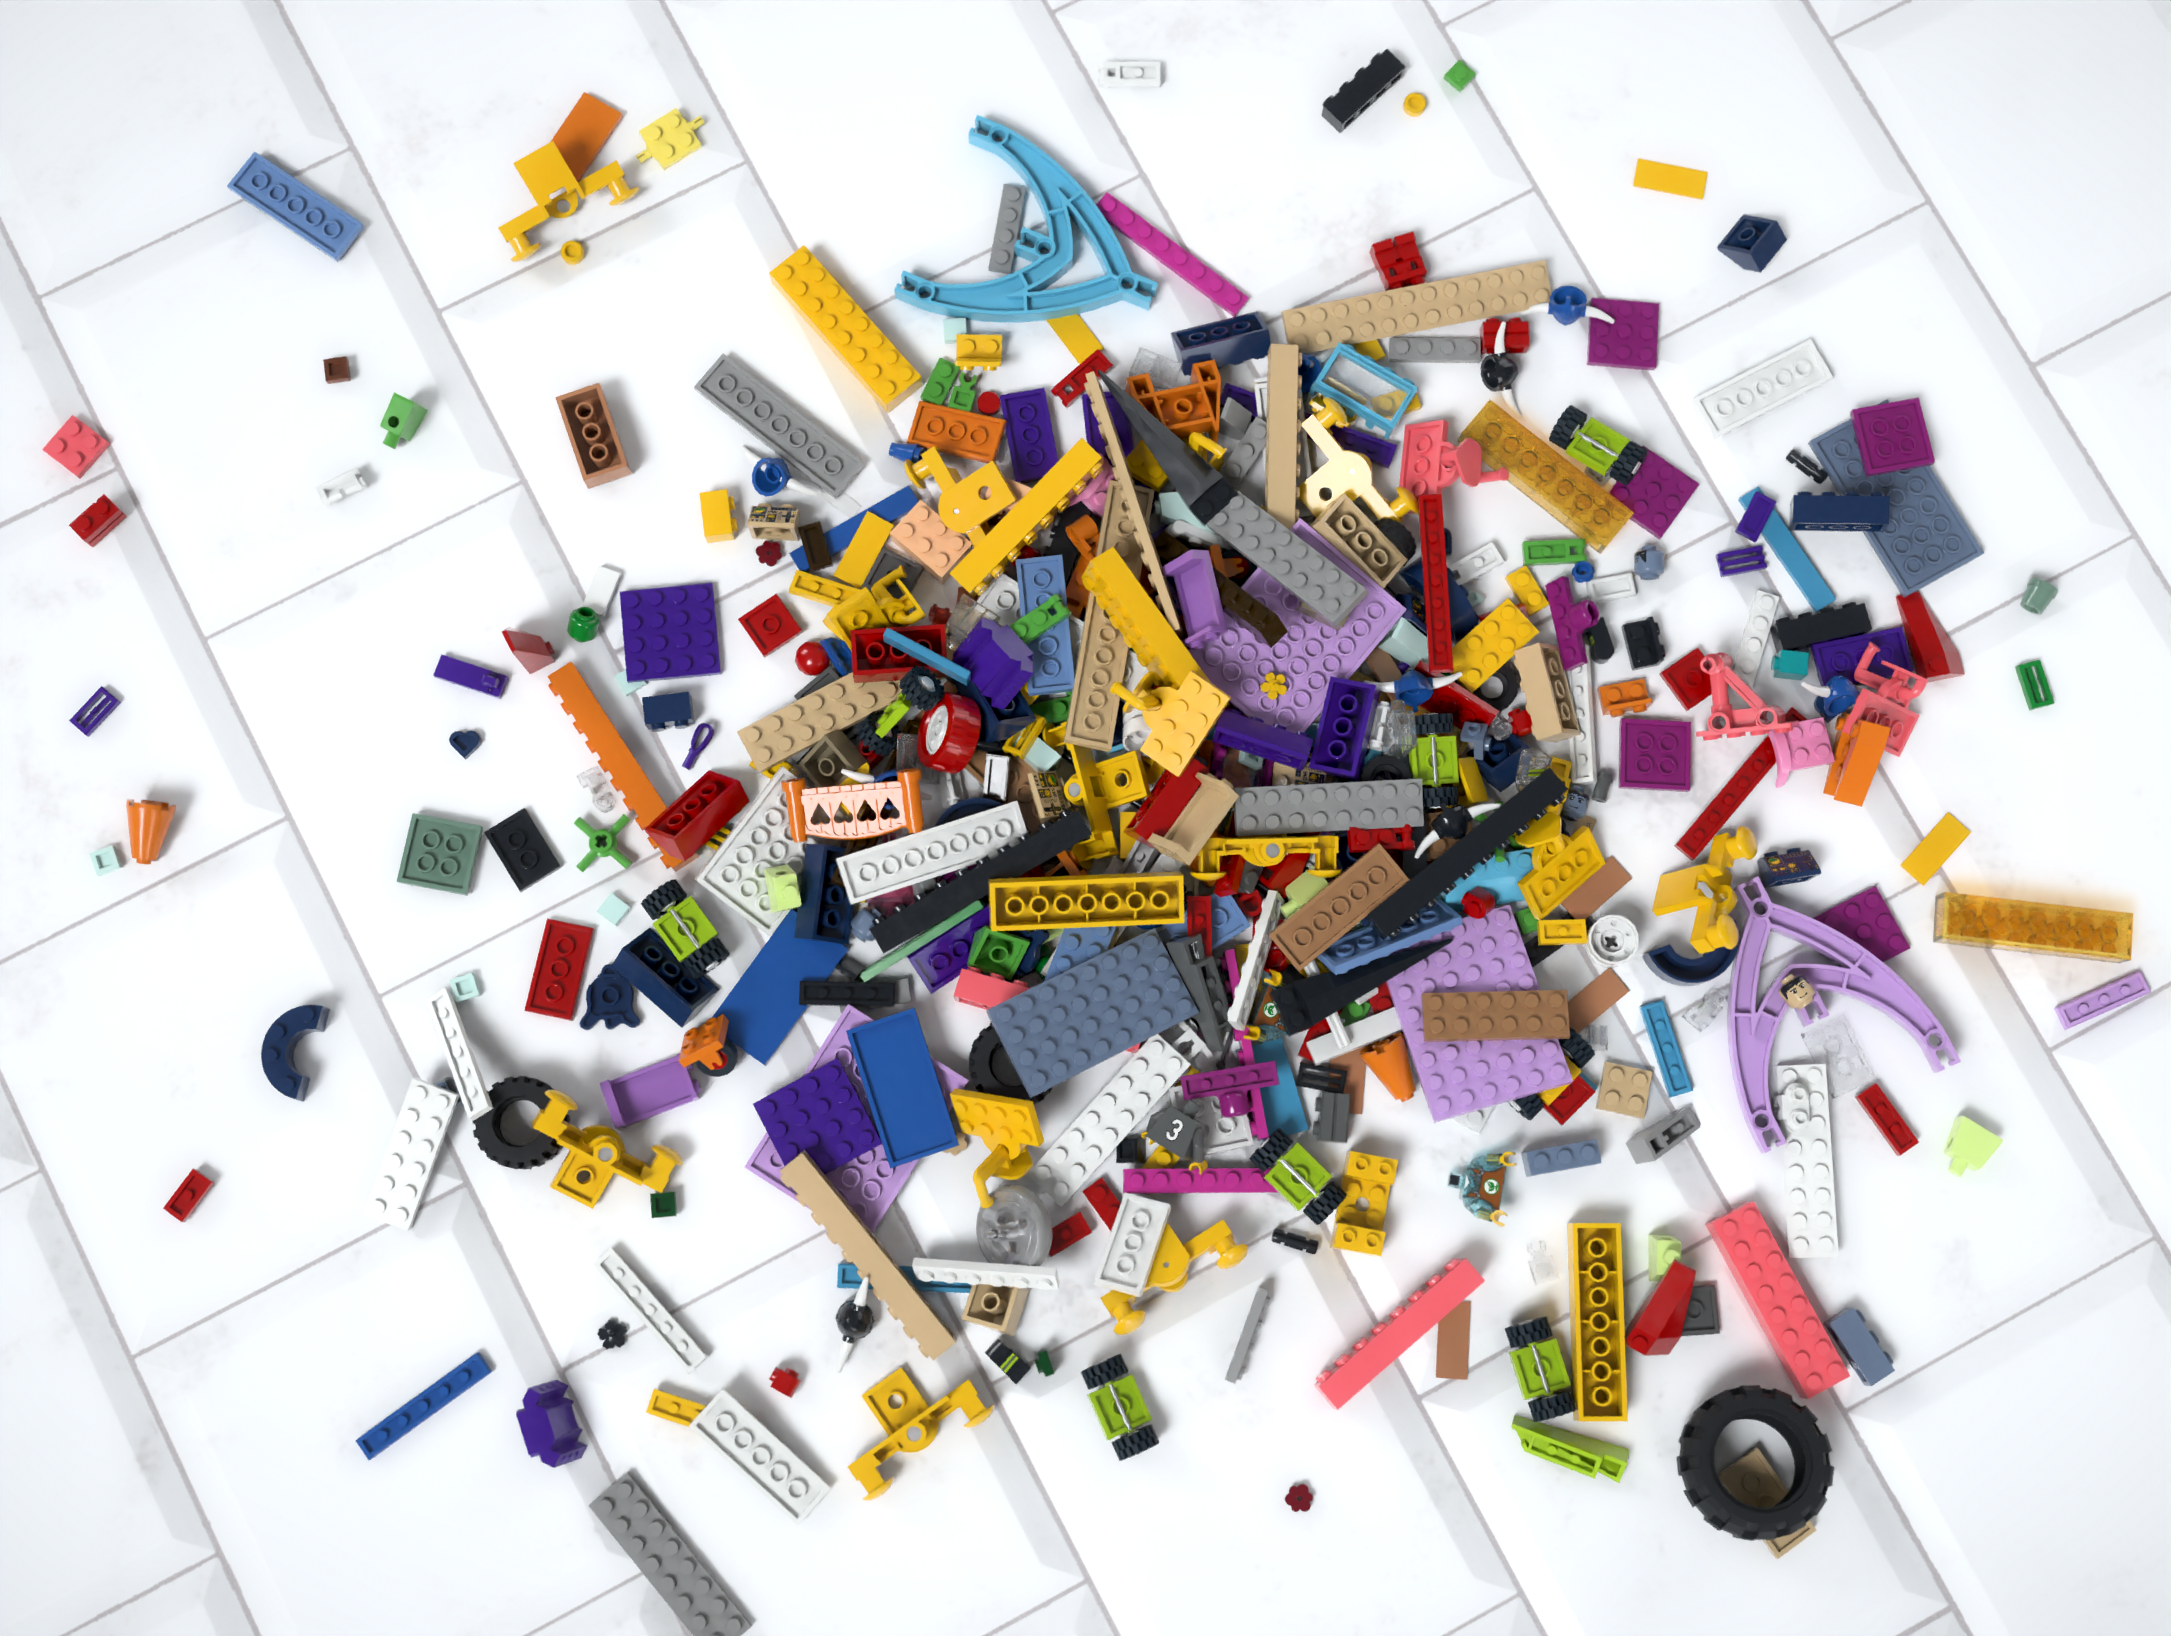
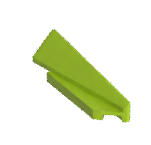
(1571, 1449)

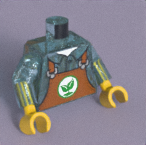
(1264, 1020)
(1483, 1185)

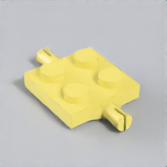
(670, 139)

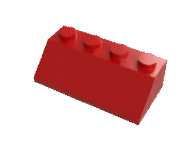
(878, 661)
(1166, 803)
(697, 814)

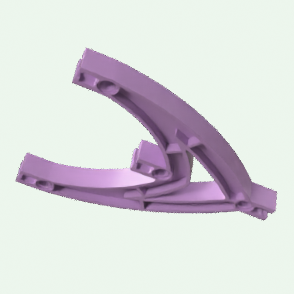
(1859, 977)

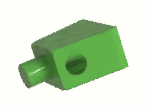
(401, 420)

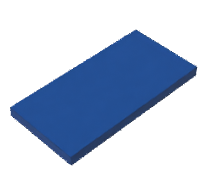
(766, 997)
(902, 1088)

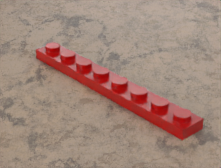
(1435, 583)
(1731, 795)

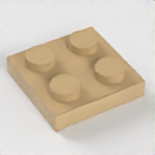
(1624, 1090)

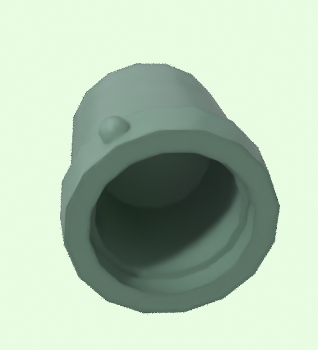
(2038, 596)

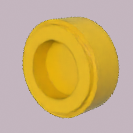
(1414, 104)
(572, 252)

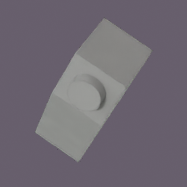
(1662, 1136)

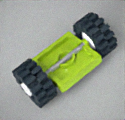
(1597, 445)
(918, 689)
(1435, 759)
(685, 928)
(1298, 1176)
(1540, 1369)
(1119, 1407)

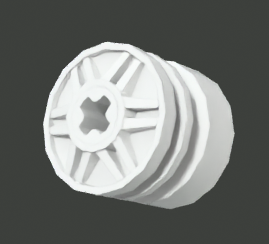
(1134, 731)
(1625, 941)

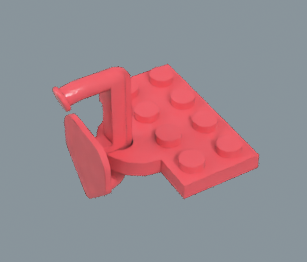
(1434, 463)
(1890, 702)

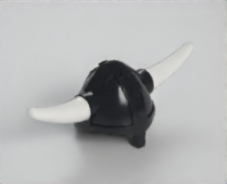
(1500, 371)
(1453, 823)
(854, 1321)

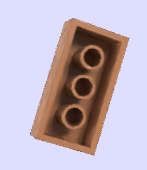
(593, 435)

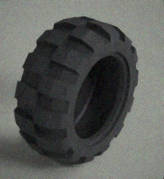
(1798, 1428)

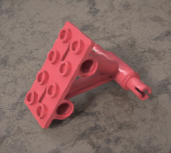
(1740, 720)

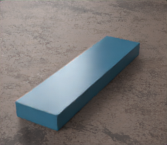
(927, 656)
(1666, 1048)

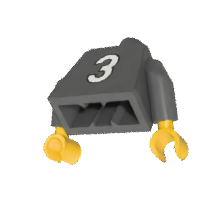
(1179, 1133)

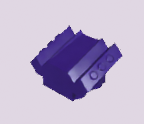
(997, 661)
(550, 1424)

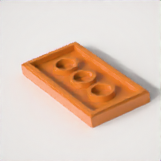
(585, 133)
(957, 432)

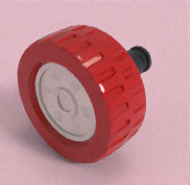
(952, 735)

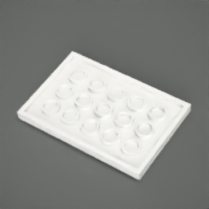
(758, 843)

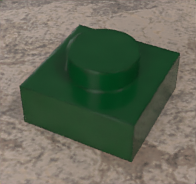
(663, 1204)
(1043, 1364)

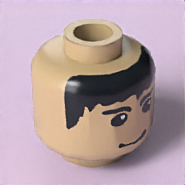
(1796, 991)

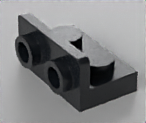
(1643, 643)

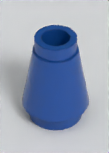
(906, 451)

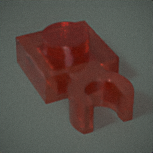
(939, 615)

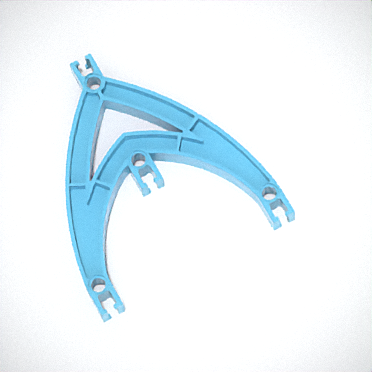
(1021, 293)

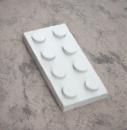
(1132, 1244)

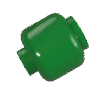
(583, 624)

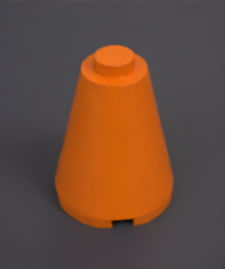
(148, 828)
(1391, 1065)

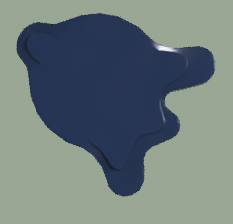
(1032, 953)
(611, 1000)

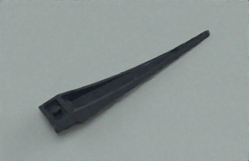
(1194, 479)
(1318, 997)

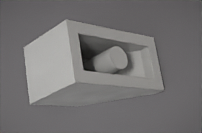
(1234, 420)

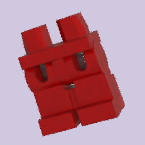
(1398, 262)

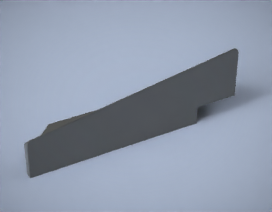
(1204, 987)

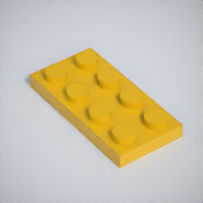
(1491, 645)

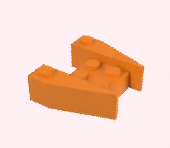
(1185, 407)
(1855, 759)

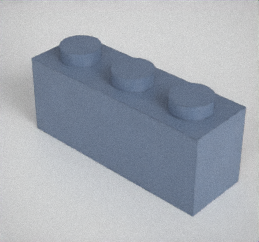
(1561, 1158)
(1860, 1346)

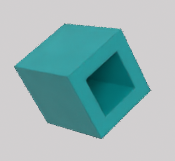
(1790, 665)

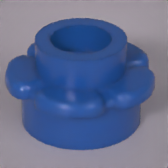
(1583, 566)

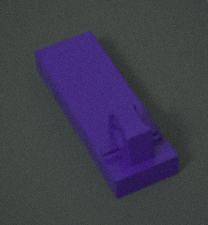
(470, 676)

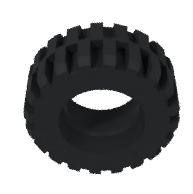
(981, 1069)
(489, 1131)

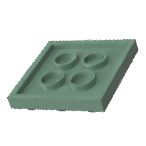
(440, 854)

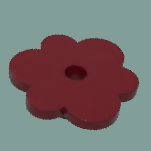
(773, 548)
(1303, 1504)

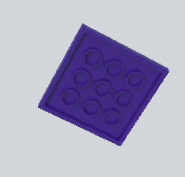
(670, 633)
(819, 1116)

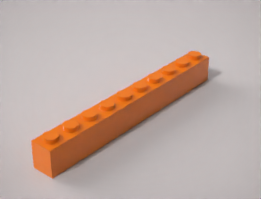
(613, 752)

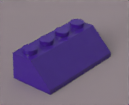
(1345, 728)
(1263, 740)

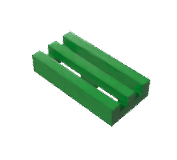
(2034, 686)

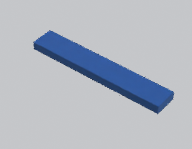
(840, 537)
(423, 1406)

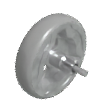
(1031, 1235)

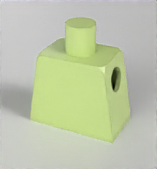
(782, 889)
(1301, 891)
(1969, 1145)
(1661, 1253)

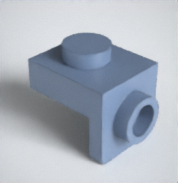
(1477, 734)

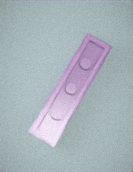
(2102, 1000)

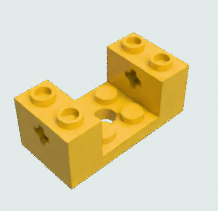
(1366, 1178)

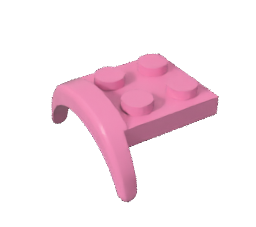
(1096, 490)
(1801, 748)

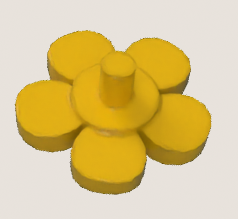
(1273, 685)

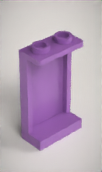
(1197, 597)
(650, 1092)

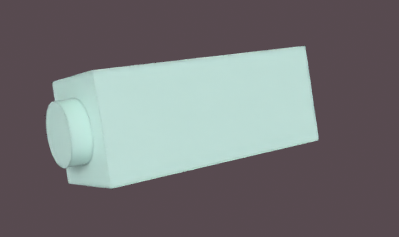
(1172, 508)
(1405, 643)
(1042, 757)

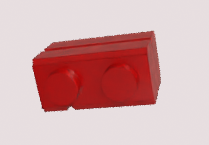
(1515, 335)
(98, 520)

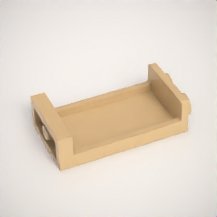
(1197, 820)

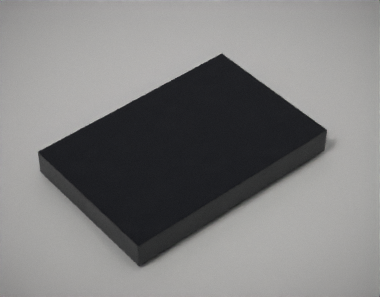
(522, 850)

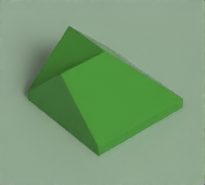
(997, 952)

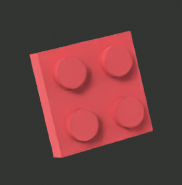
(76, 446)

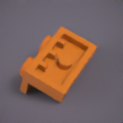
(1624, 697)

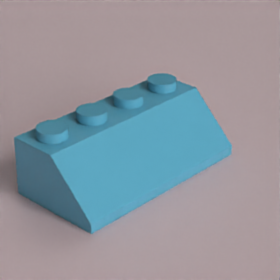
(1496, 878)

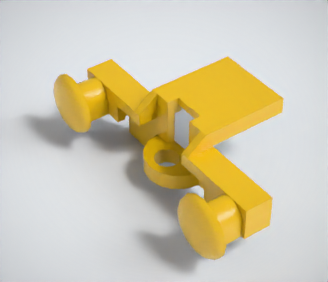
(544, 174)
(1679, 891)

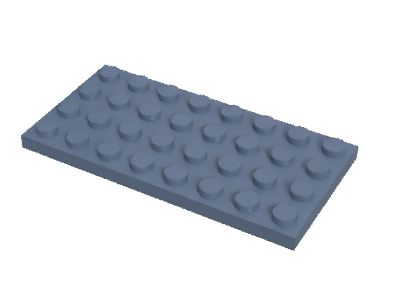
(1924, 528)
(1092, 1012)

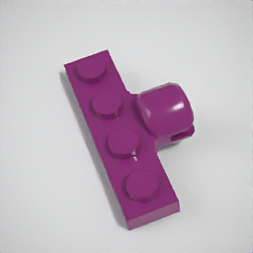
(1570, 621)
(1231, 1085)

